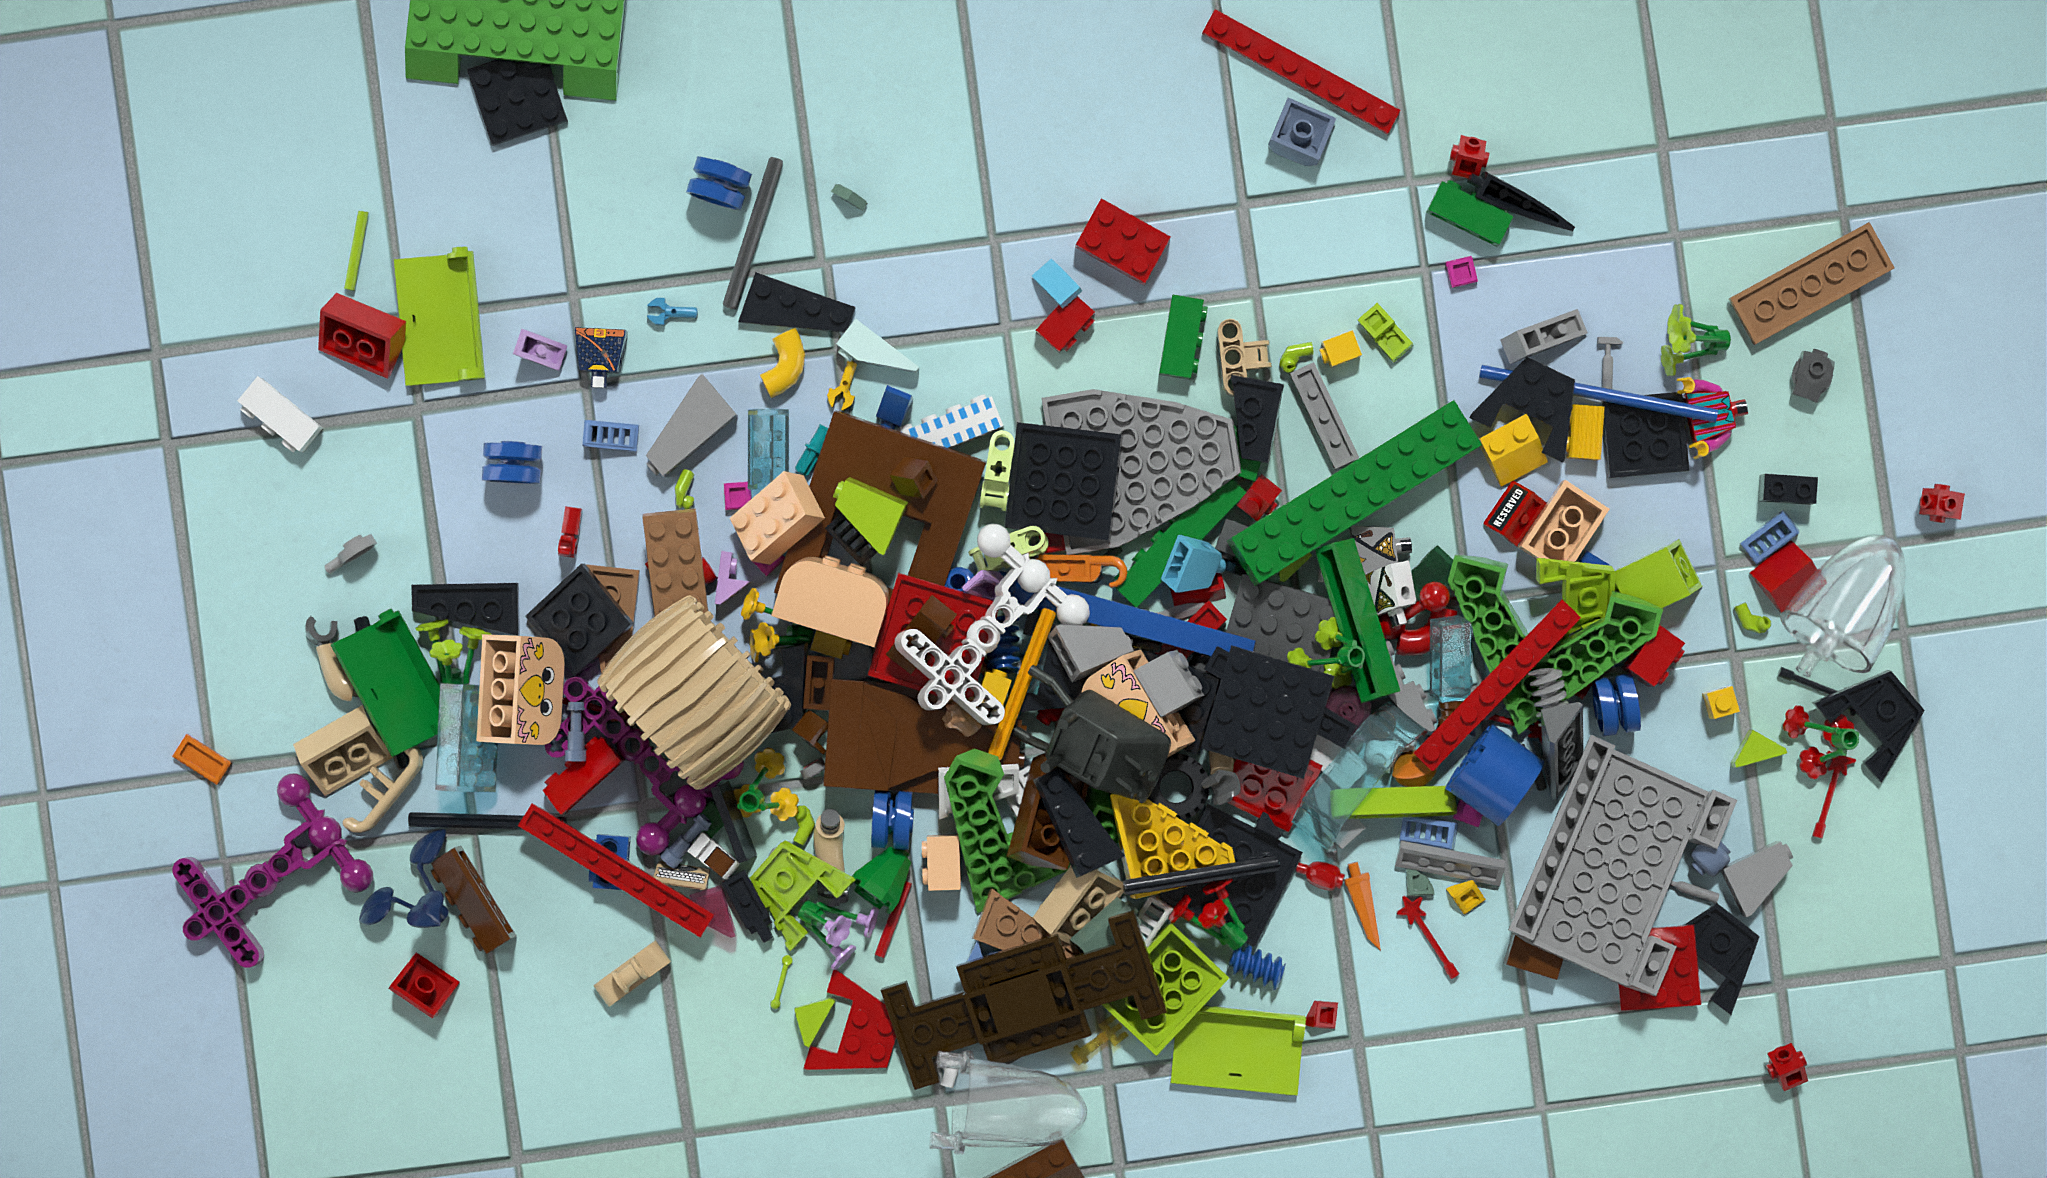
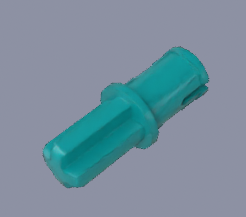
(812, 451)

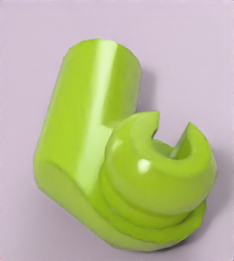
(1292, 355)
(681, 489)
(1752, 622)
(806, 824)

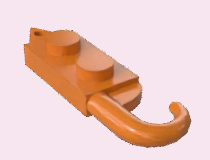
(1082, 567)

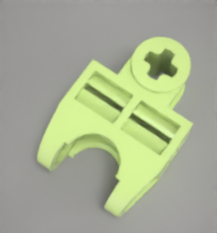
(996, 483)
(1020, 541)

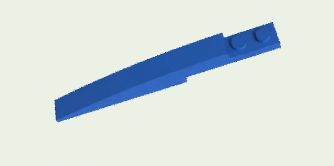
(1145, 623)

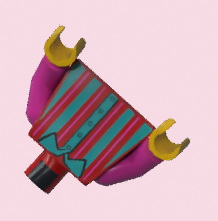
(1708, 435)

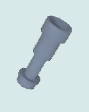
(575, 736)
(673, 855)

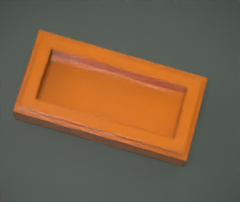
(202, 759)

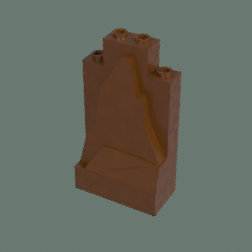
(891, 743)

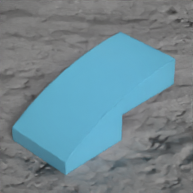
(1057, 283)

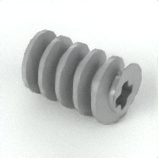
(1549, 687)

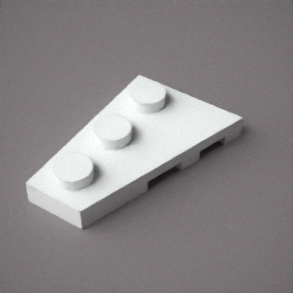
(1008, 786)

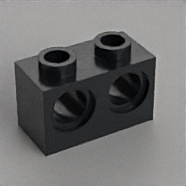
(1788, 489)

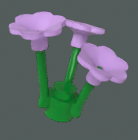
(838, 931)

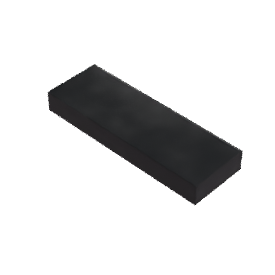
(733, 822)

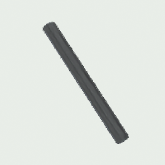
(752, 233)

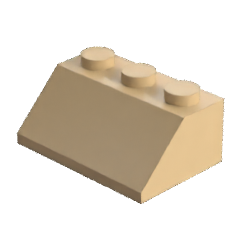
(342, 751)
(1077, 901)

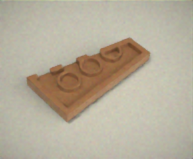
(1008, 926)

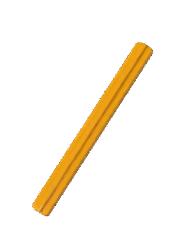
(1022, 683)

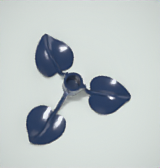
(430, 908)

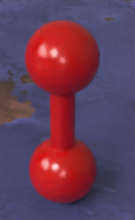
(1433, 597)

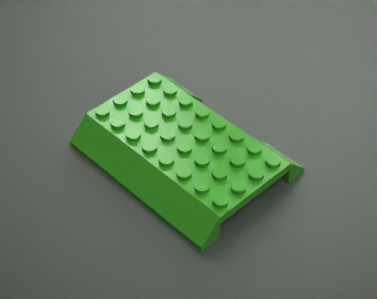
(564, 33)

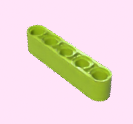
(1406, 802)

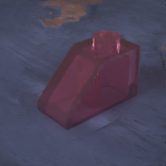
(715, 901)

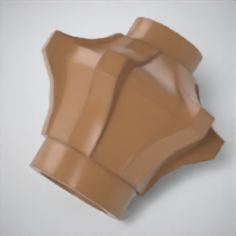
(959, 719)

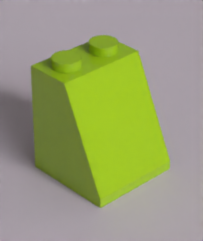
(870, 511)
(1659, 576)

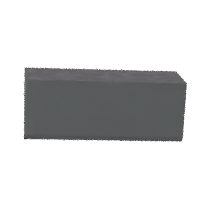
(1561, 744)

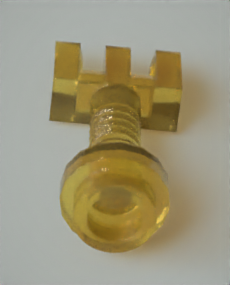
(1080, 1054)

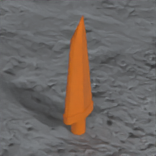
(1361, 895)

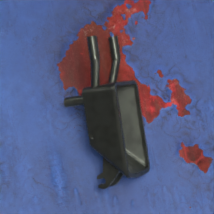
(1101, 744)

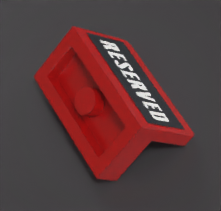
(1515, 512)

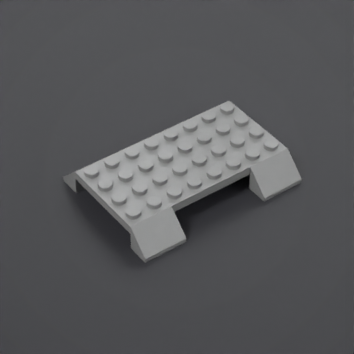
(1613, 864)

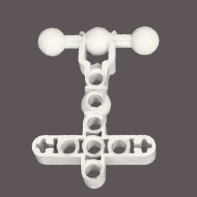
(1034, 578)

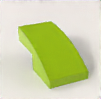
(1385, 332)

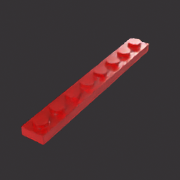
(1301, 71)
(1497, 685)
(616, 870)

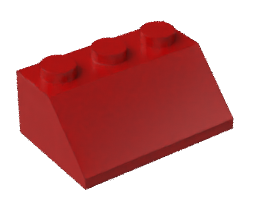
(361, 335)
(582, 776)

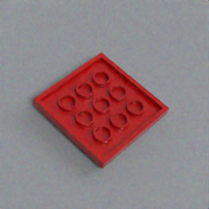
(905, 602)

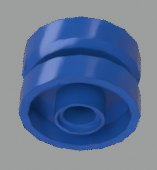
(719, 183)
(511, 462)
(1616, 705)
(892, 819)

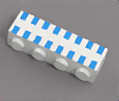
(959, 423)

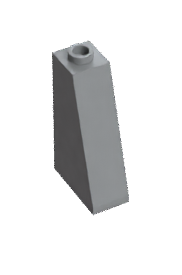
(690, 427)

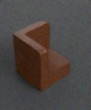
(913, 477)
(810, 730)

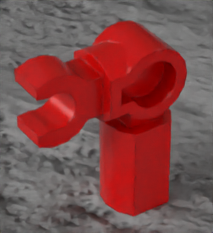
(570, 527)

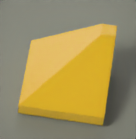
(1466, 895)

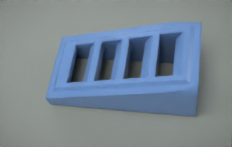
(587, 435)
(1764, 529)
(1451, 836)

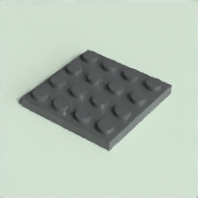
(1280, 619)

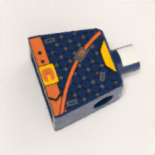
(600, 352)

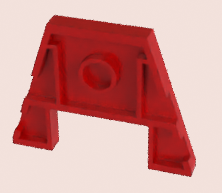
(867, 1033)

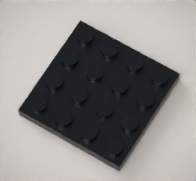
(1064, 480)
(1267, 711)
(1250, 896)

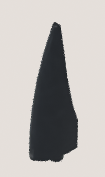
(1515, 200)

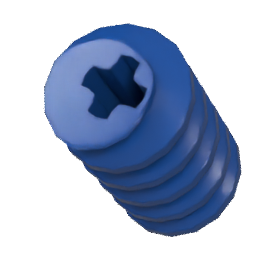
(1001, 656)
(1257, 966)

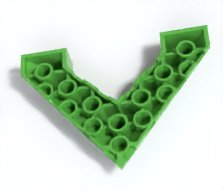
(1580, 657)
(983, 834)

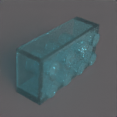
(462, 760)

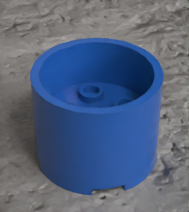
(1495, 775)

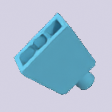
(1192, 565)

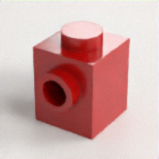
(1260, 498)

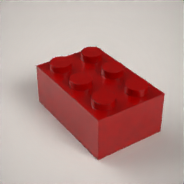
(1122, 241)

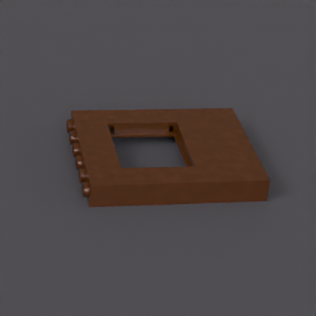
(870, 455)

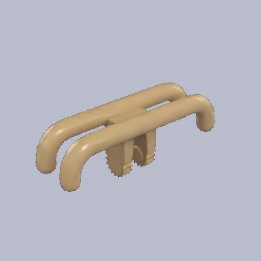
(386, 800)

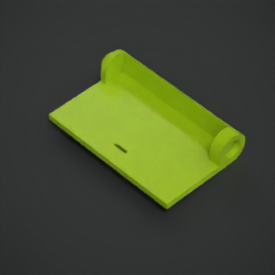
(445, 331)
(1244, 1042)

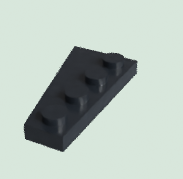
(786, 305)
(476, 604)
(1078, 829)

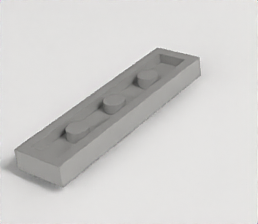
(1324, 415)
(1450, 863)

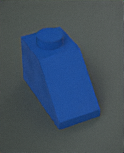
(893, 407)

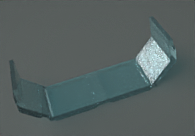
(1355, 773)

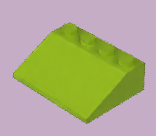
(1186, 982)

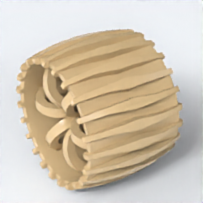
(693, 693)

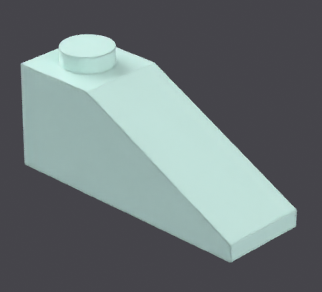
(869, 348)

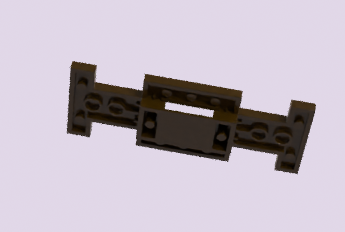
(1028, 1010)

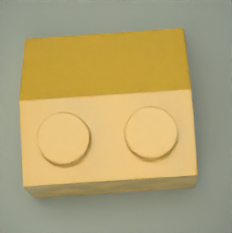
(1513, 450)

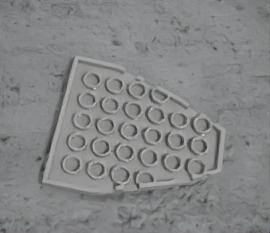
(1167, 458)

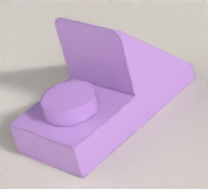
(540, 349)
(725, 586)

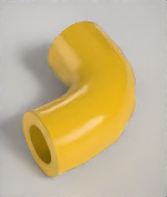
(789, 364)

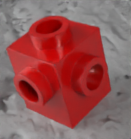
(1469, 156)
(1941, 503)
(1787, 1066)

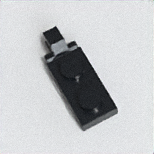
(749, 905)

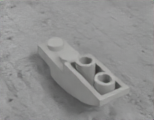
(1410, 698)

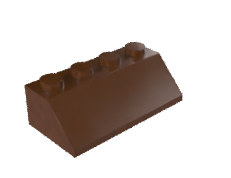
(1034, 835)
(473, 900)
(1044, 1162)

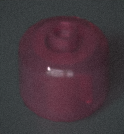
(1346, 696)

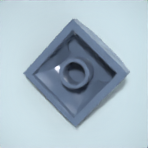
(1301, 133)

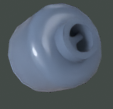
(1710, 860)

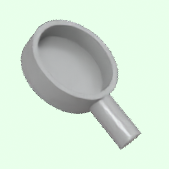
(352, 549)

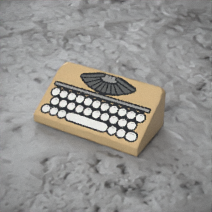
(683, 875)

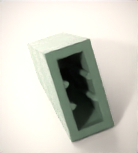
(1098, 931)

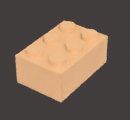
(777, 518)
(1564, 524)

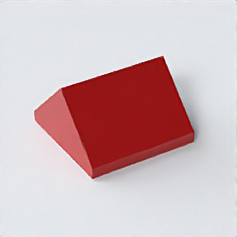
(1783, 574)
(424, 985)

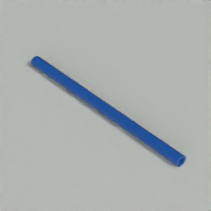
(1621, 397)

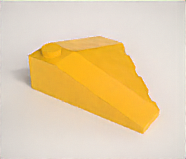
(1161, 842)

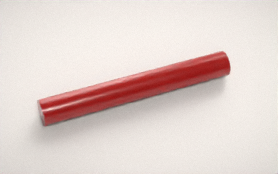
(892, 922)

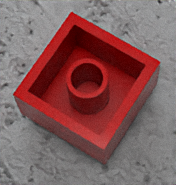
(1653, 658)

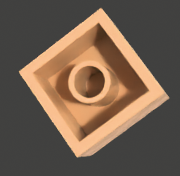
(942, 862)

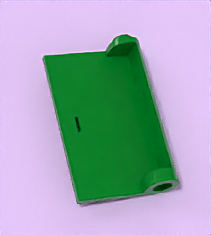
(392, 681)

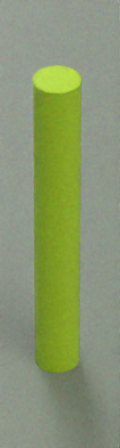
(356, 250)

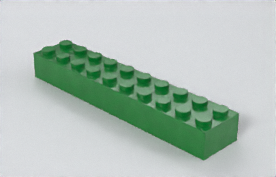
(1354, 492)

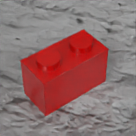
(1065, 323)

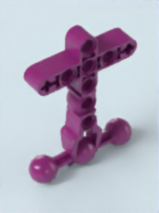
(687, 802)
(323, 833)

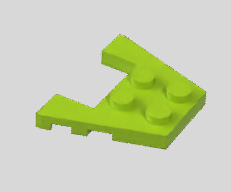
(1584, 587)
(787, 878)

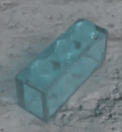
(767, 446)
(1450, 658)

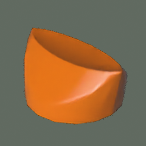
(1411, 771)

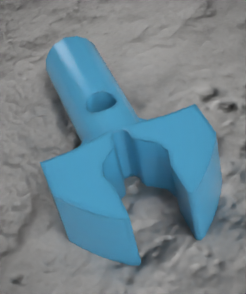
(688, 312)

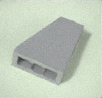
(1088, 648)
(1757, 875)

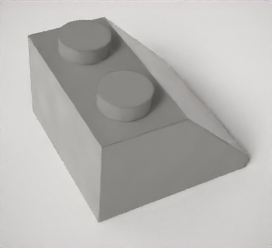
(1169, 683)

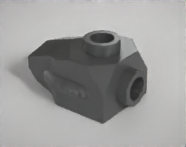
(1812, 374)

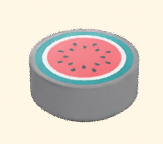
(813, 768)

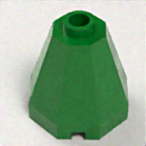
(883, 878)

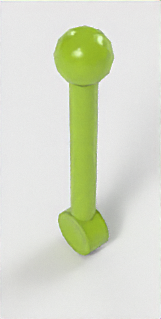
(786, 960)

